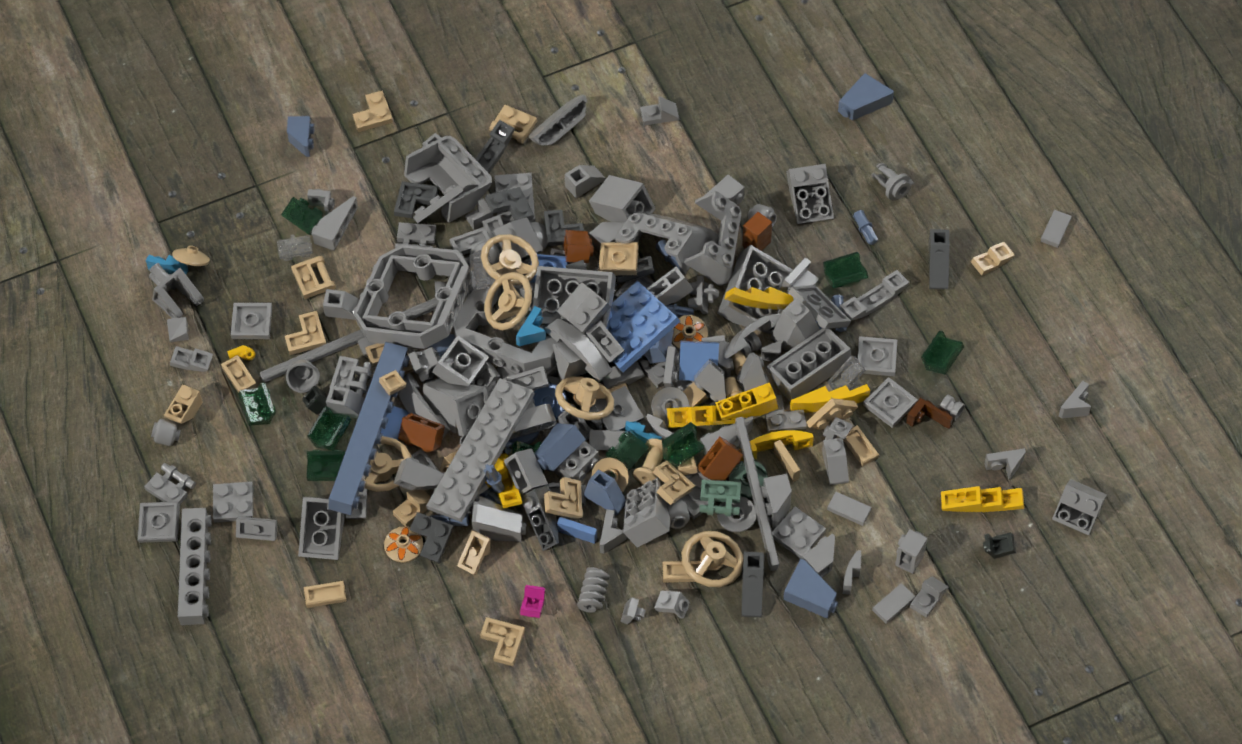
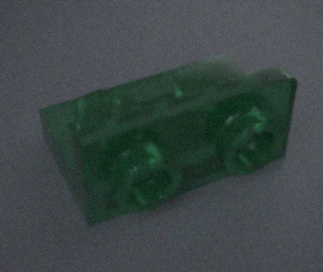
(302, 215)
(324, 464)

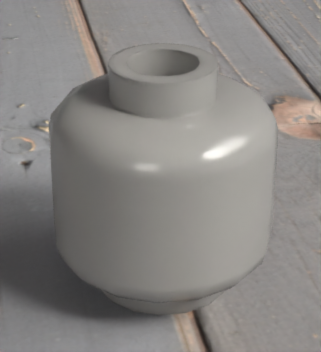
(767, 211)
(165, 432)
(678, 514)

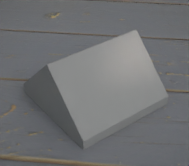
(567, 361)

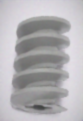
(593, 590)

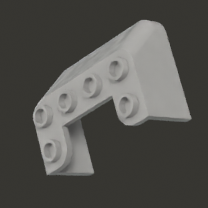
(448, 164)
(684, 237)
(718, 259)

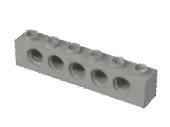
(194, 613)

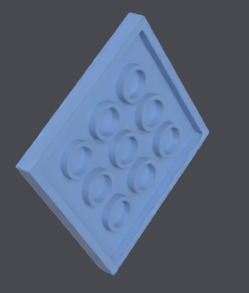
(638, 323)

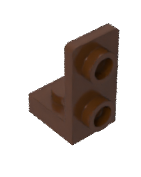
(927, 408)

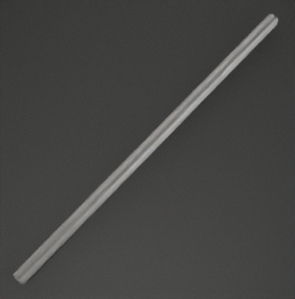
(349, 339)

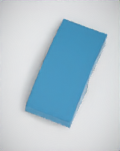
(169, 265)
(639, 430)

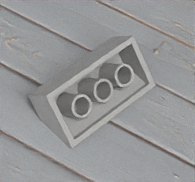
(809, 363)

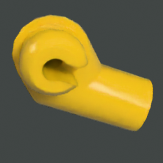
(243, 352)

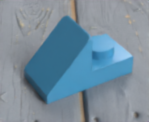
(530, 330)

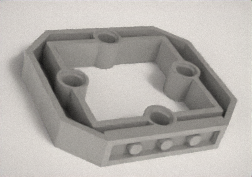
(426, 263)
(499, 352)

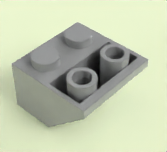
(777, 498)
(1079, 506)

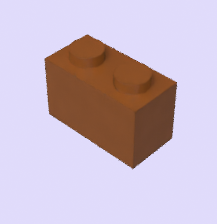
(757, 232)
(577, 246)
(421, 432)
(720, 460)

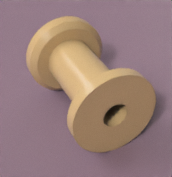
(653, 459)

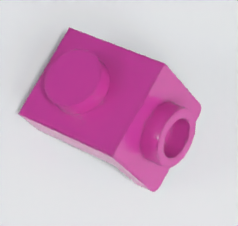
(533, 601)

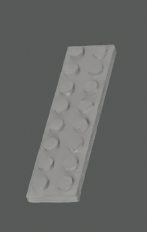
(480, 447)

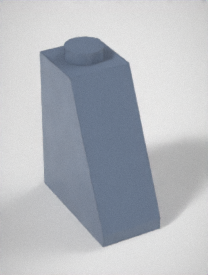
(865, 97)
(558, 445)
(810, 591)

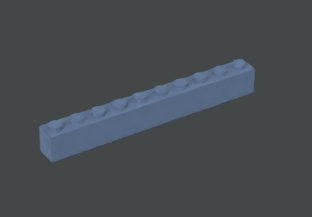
(367, 433)

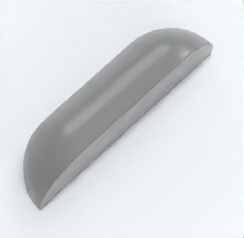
(560, 122)

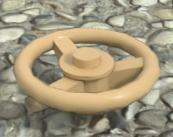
(509, 259)
(509, 302)
(585, 394)
(384, 466)
(713, 558)

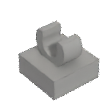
(631, 611)

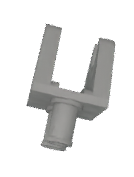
(172, 281)

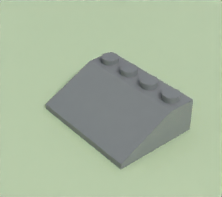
(757, 271)
(557, 284)

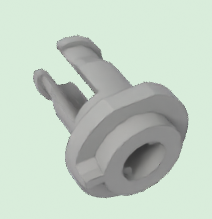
(897, 185)

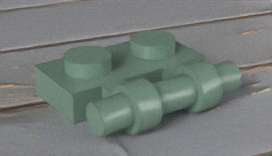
(720, 491)

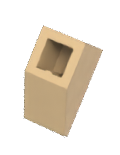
(184, 405)

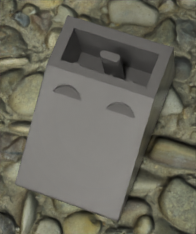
(810, 193)
(645, 514)

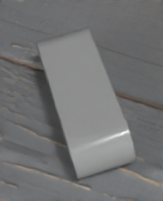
(535, 420)

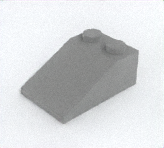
(320, 529)

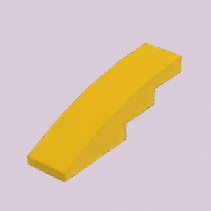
(753, 297)
(818, 398)
(697, 415)
(984, 500)

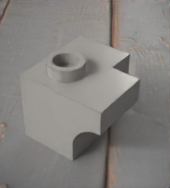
(424, 363)

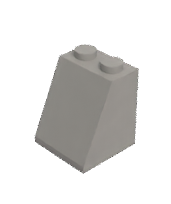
(620, 199)

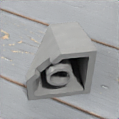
(794, 325)
(439, 395)
(497, 522)

